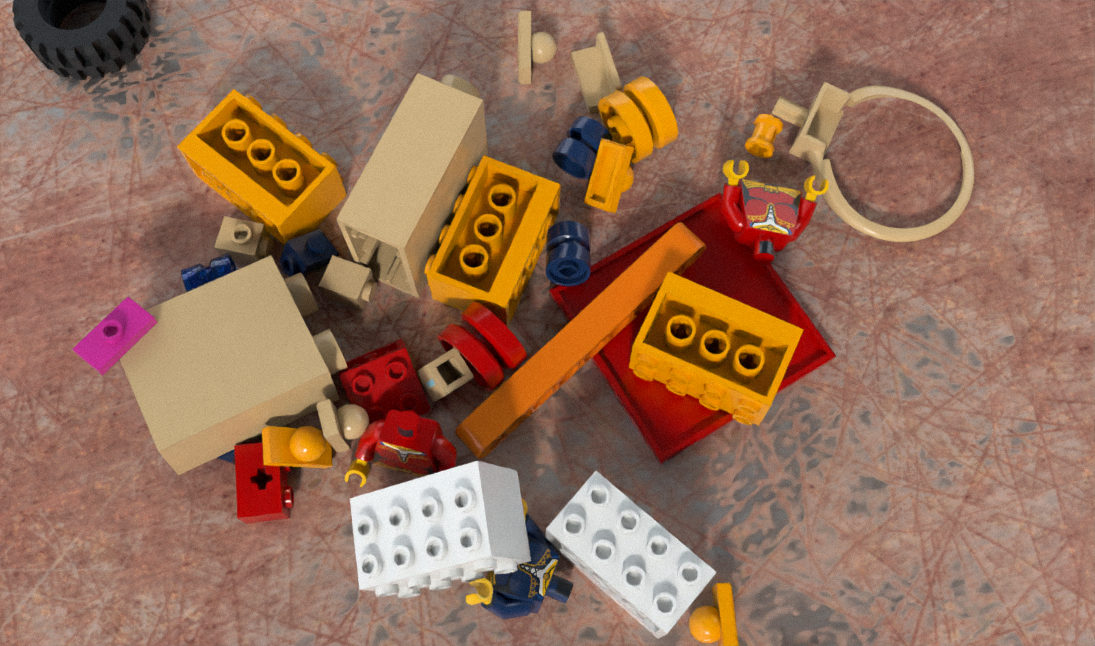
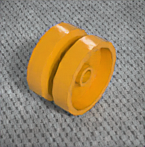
(639, 117)

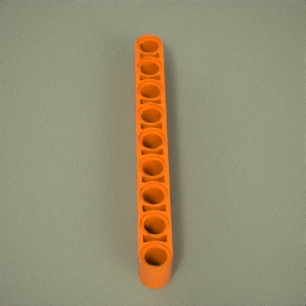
(578, 341)

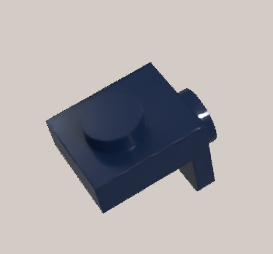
(307, 253)

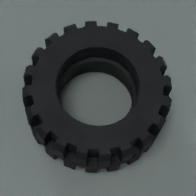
(86, 50)

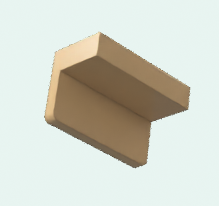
(596, 72)

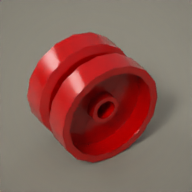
(483, 345)

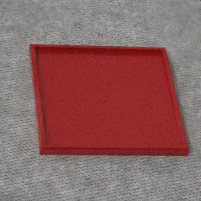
(661, 417)

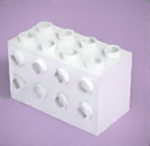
(439, 530)

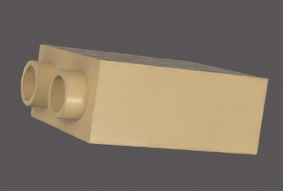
(415, 180)
(230, 364)

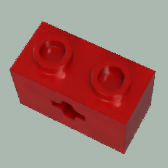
(253, 501)

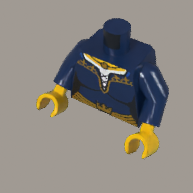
(524, 590)

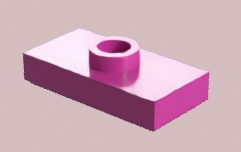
(115, 335)

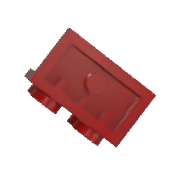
(384, 382)

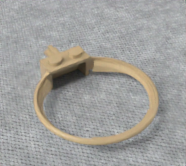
(814, 136)

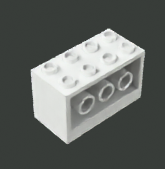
(628, 555)

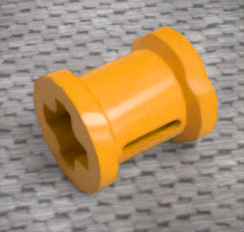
(763, 136)

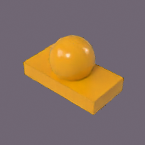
(610, 175)
(296, 447)
(717, 622)

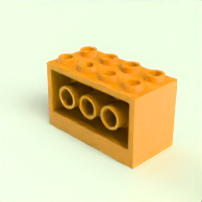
(263, 167)
(493, 239)
(714, 349)

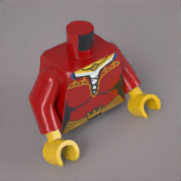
(765, 213)
(403, 444)

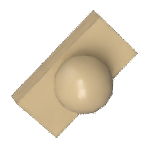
(538, 47)
(341, 424)

